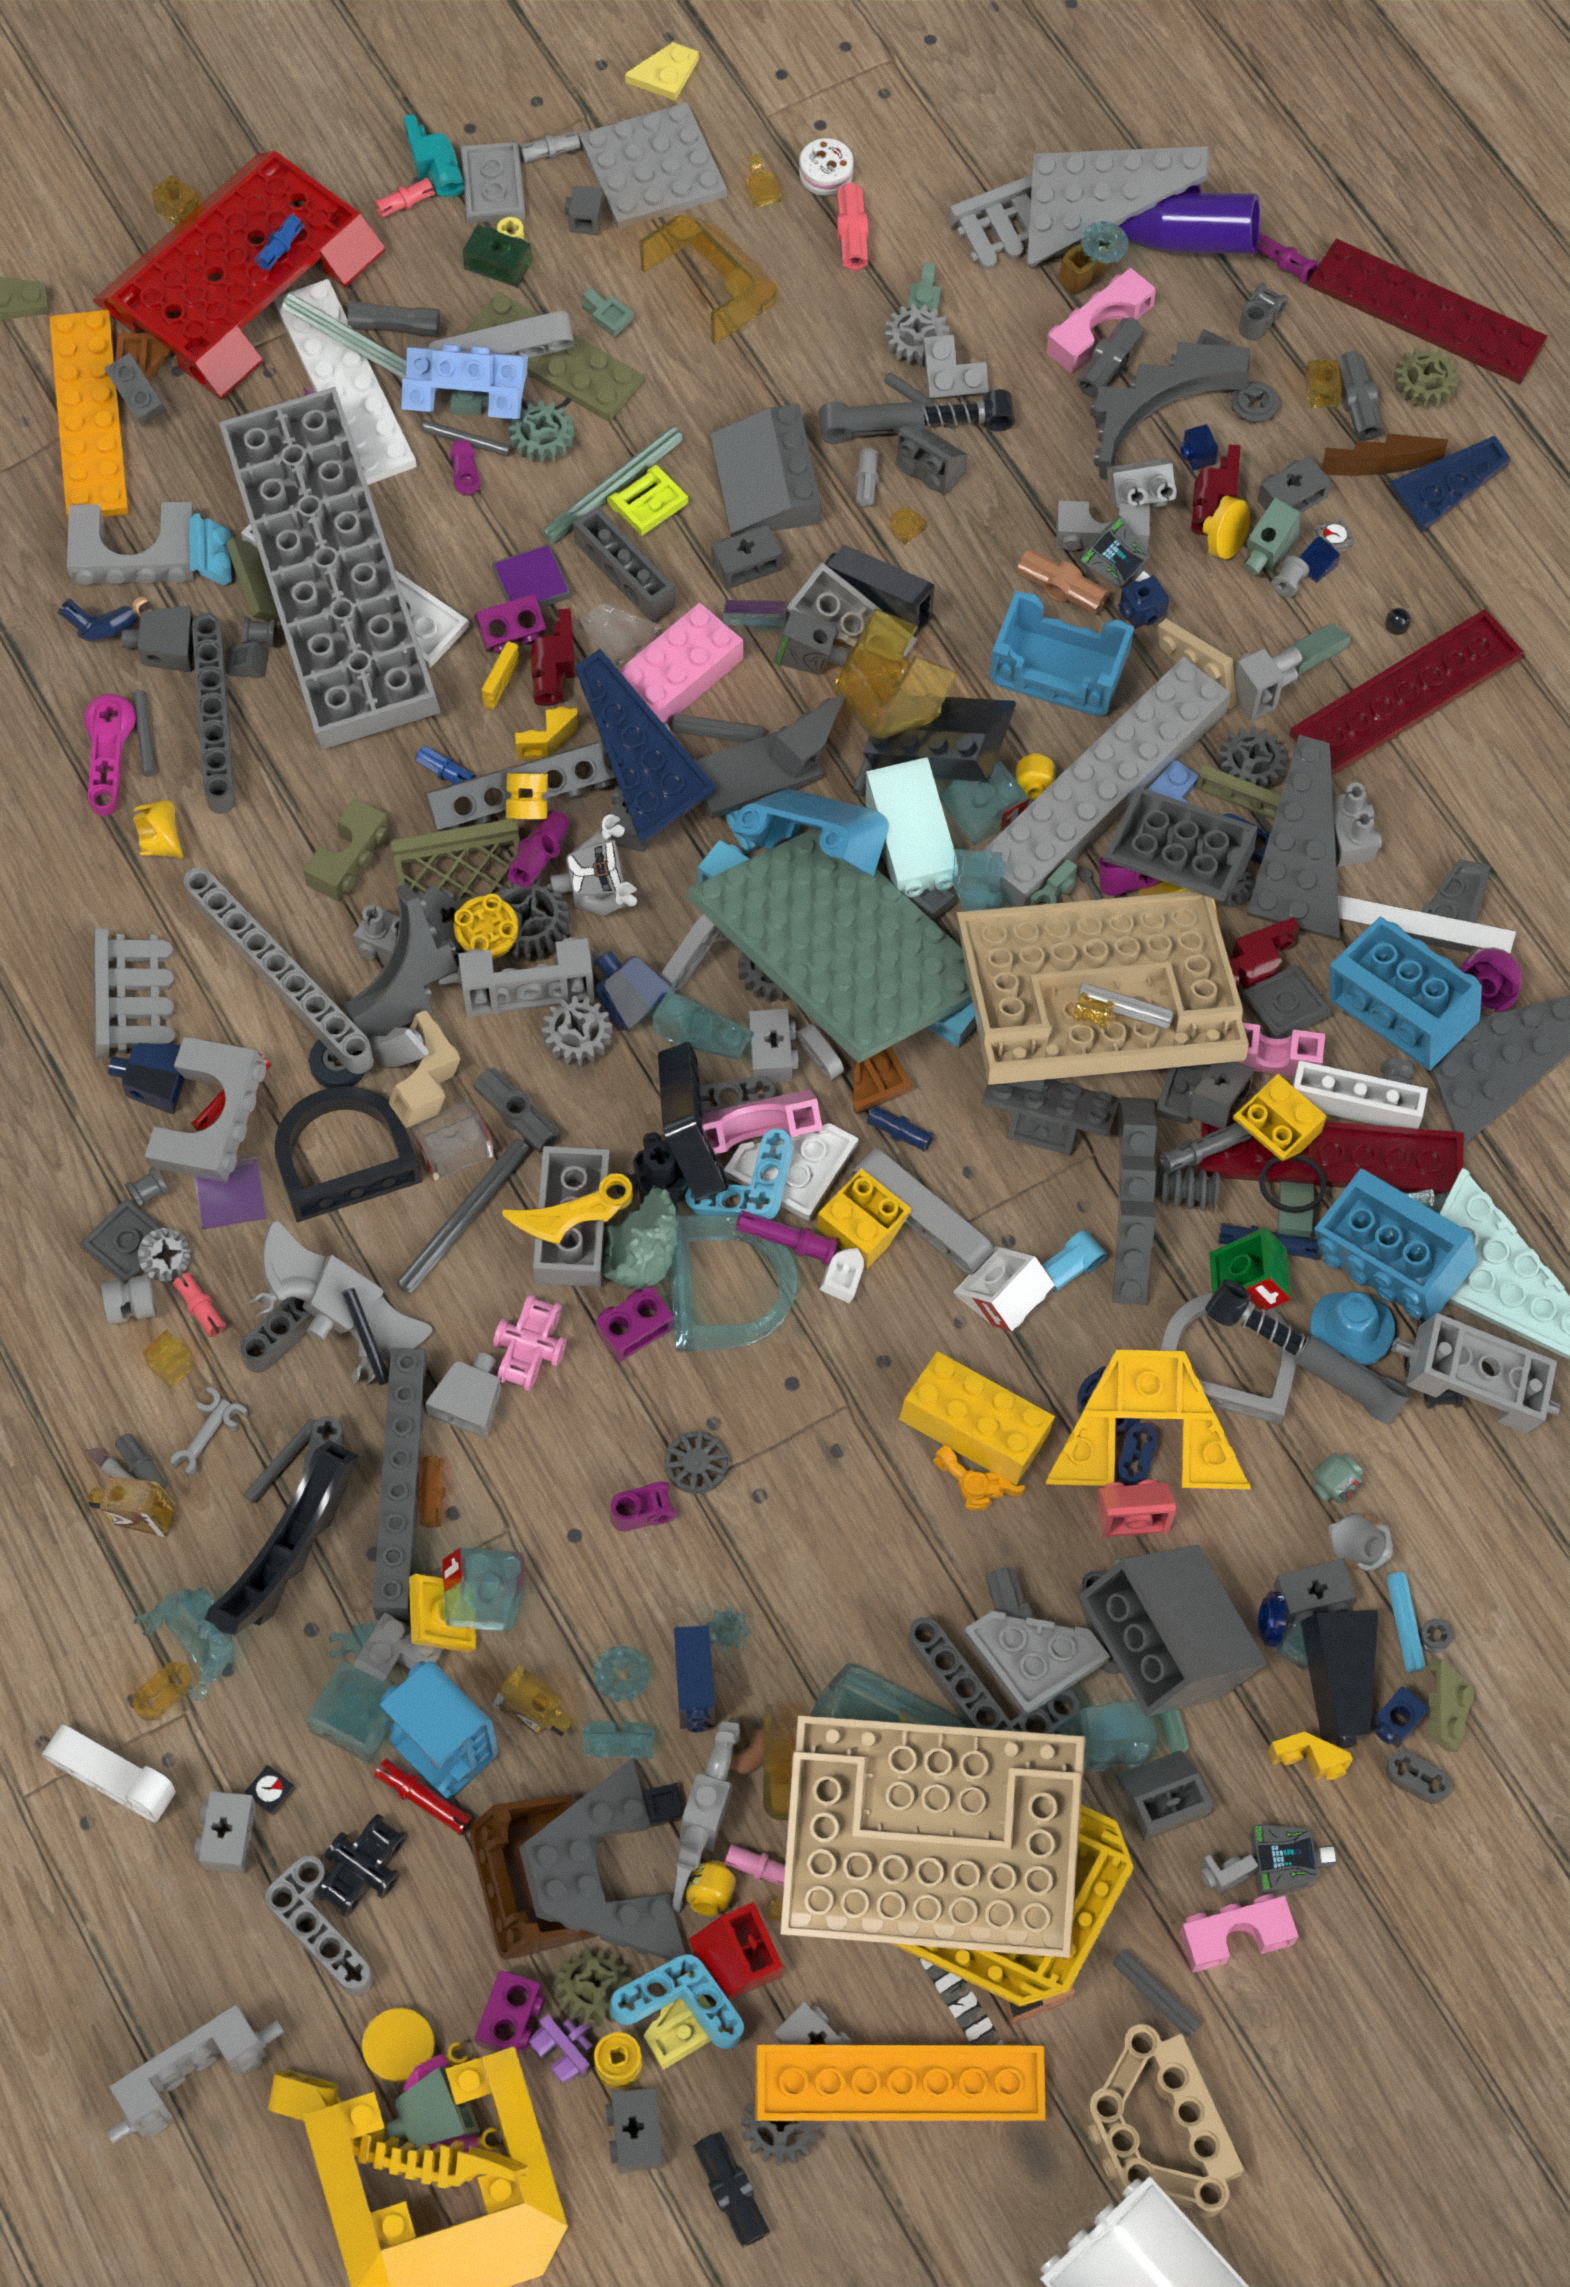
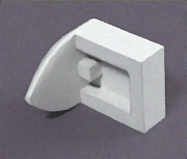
(843, 1274)

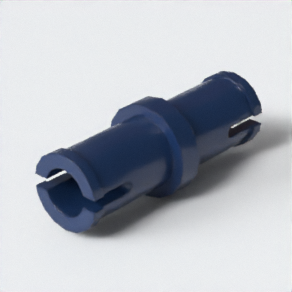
(900, 1128)

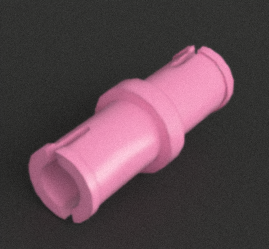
(757, 1865)

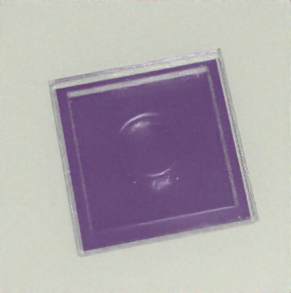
(234, 1201)

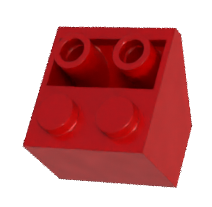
(738, 1951)

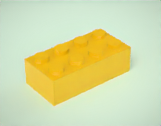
(976, 1417)

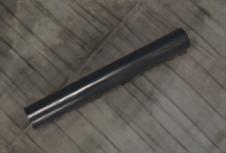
(366, 1335)

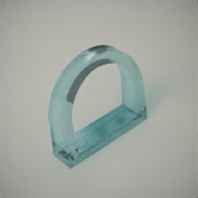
(714, 1337)

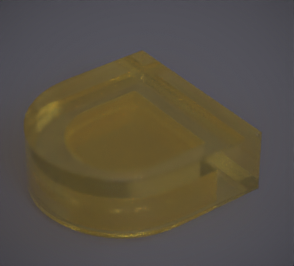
(906, 524)

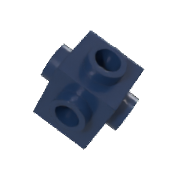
(1143, 602)

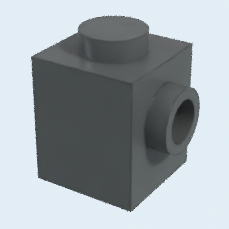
(585, 210)

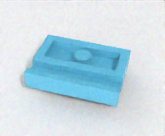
(209, 549)

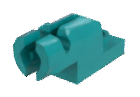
(434, 158)

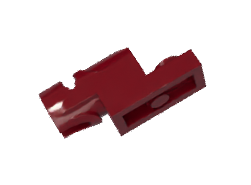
(1213, 485)
(553, 661)
(1256, 953)

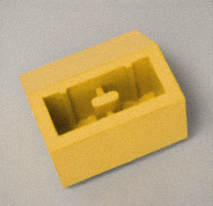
(1281, 1118)
(863, 1217)

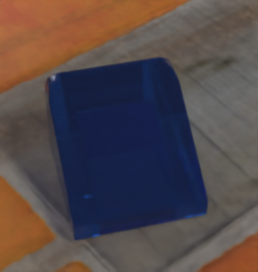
(1320, 558)

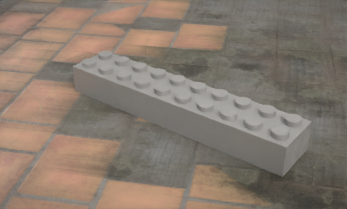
(1105, 778)

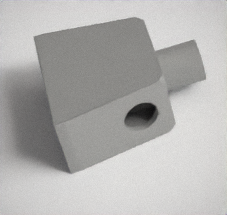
(467, 1396)

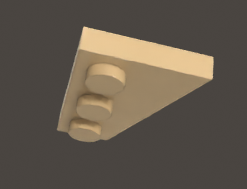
(1217, 665)

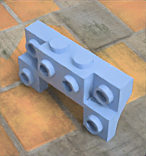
(464, 370)

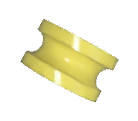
(511, 223)

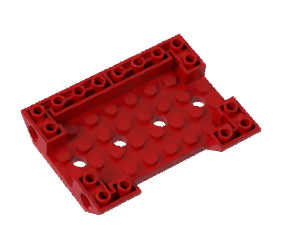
(217, 242)

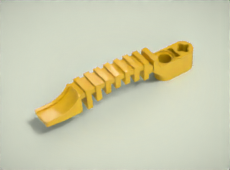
(299, 2094)

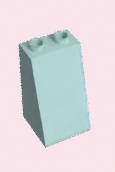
(918, 838)

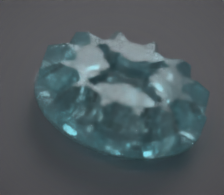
(1106, 232)
(620, 1658)

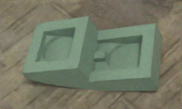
(1295, 1223)

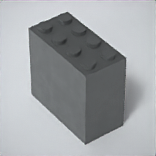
(1172, 1629)

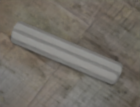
(1131, 1007)

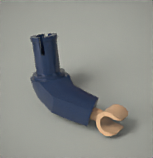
(101, 625)

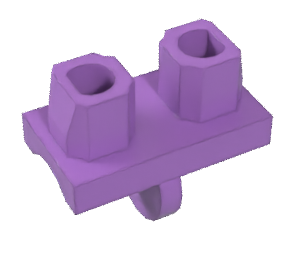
(572, 2061)

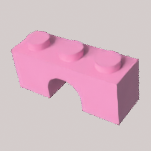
(1282, 1055)
(1266, 1921)

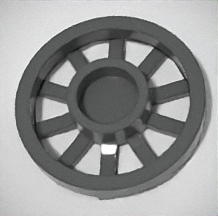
(696, 1462)

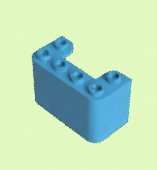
(1059, 659)
(439, 1729)

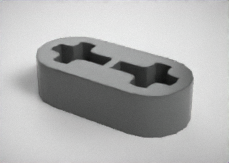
(1414, 1784)

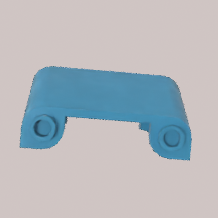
(847, 829)

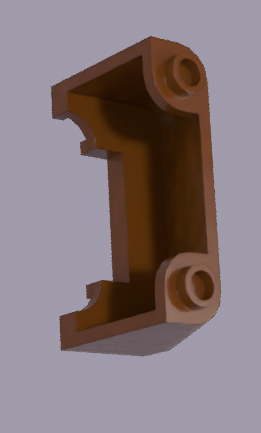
(503, 1880)

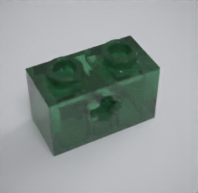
(497, 255)

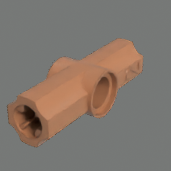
(1063, 581)

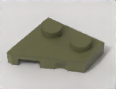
(1449, 1706)

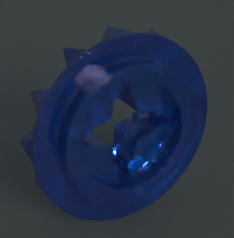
(1272, 1619)

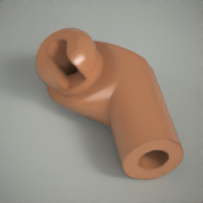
(751, 1757)

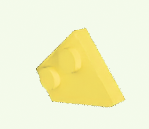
(664, 71)
(676, 2032)

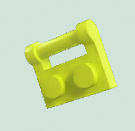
(652, 506)

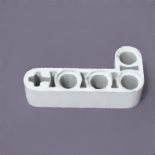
(136, 1788)

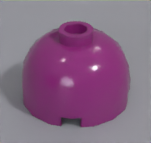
(1498, 975)

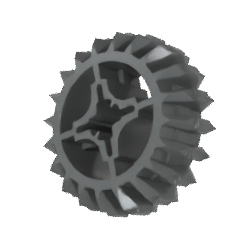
(541, 930)

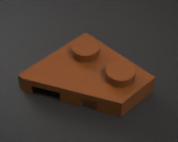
(145, 349)
(878, 1080)

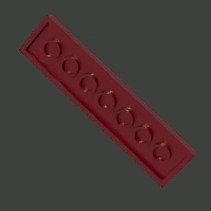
(1428, 311)
(1411, 690)
(1397, 1155)

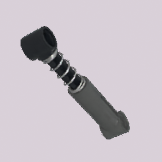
(842, 422)
(1379, 1395)

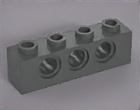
(624, 564)

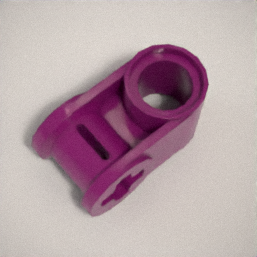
(1117, 880)
(645, 1507)

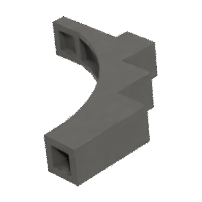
(1191, 371)
(1136, 1195)

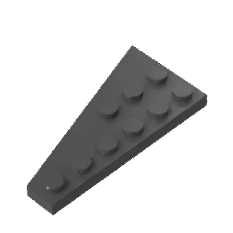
(1300, 855)

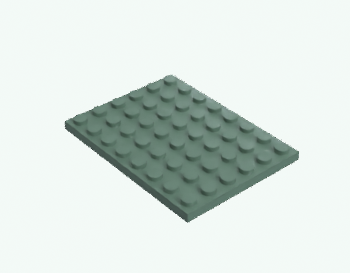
(838, 943)

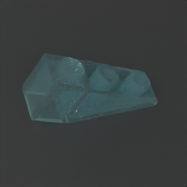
(978, 878)
(708, 1032)

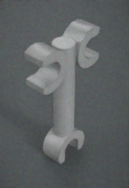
(218, 1411)

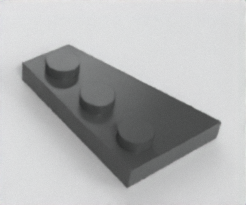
(1458, 899)

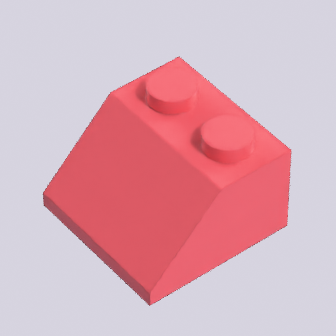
(1135, 1509)

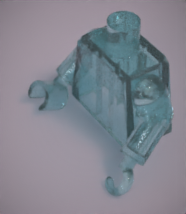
(186, 1619)

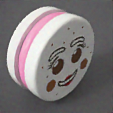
(825, 166)

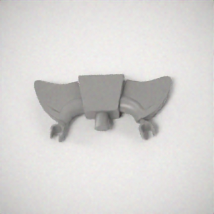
(320, 1281)
(705, 1808)

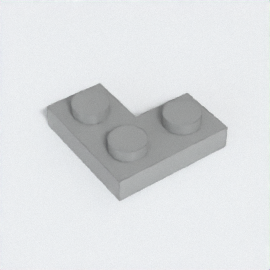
(946, 377)
(389, 1644)

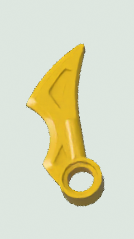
(554, 1221)

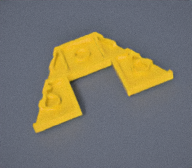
(1148, 1387)

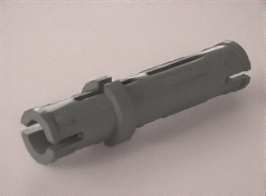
(1193, 1151)

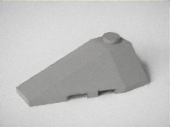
(836, 604)

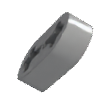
(819, 1052)

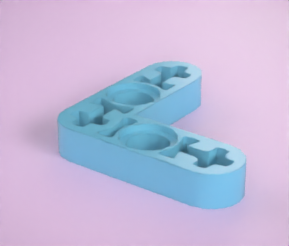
(758, 1188)
(686, 1988)

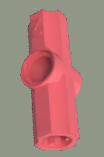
(852, 226)

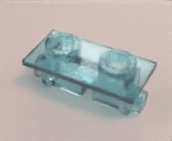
(603, 1741)

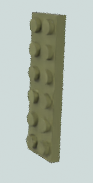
(579, 372)

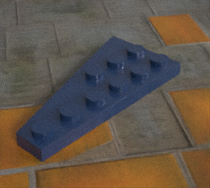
(648, 762)

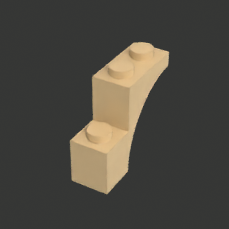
(421, 1094)

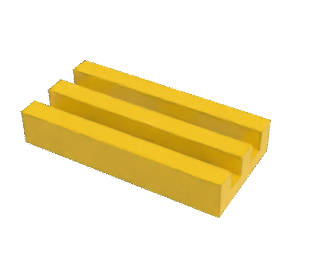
(500, 675)

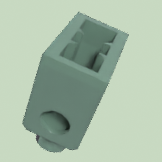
(1272, 537)

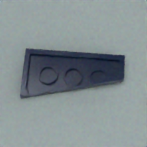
(1445, 483)

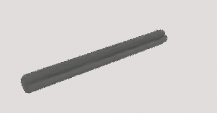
(463, 1216)

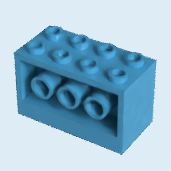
(1405, 992)
(1395, 1245)

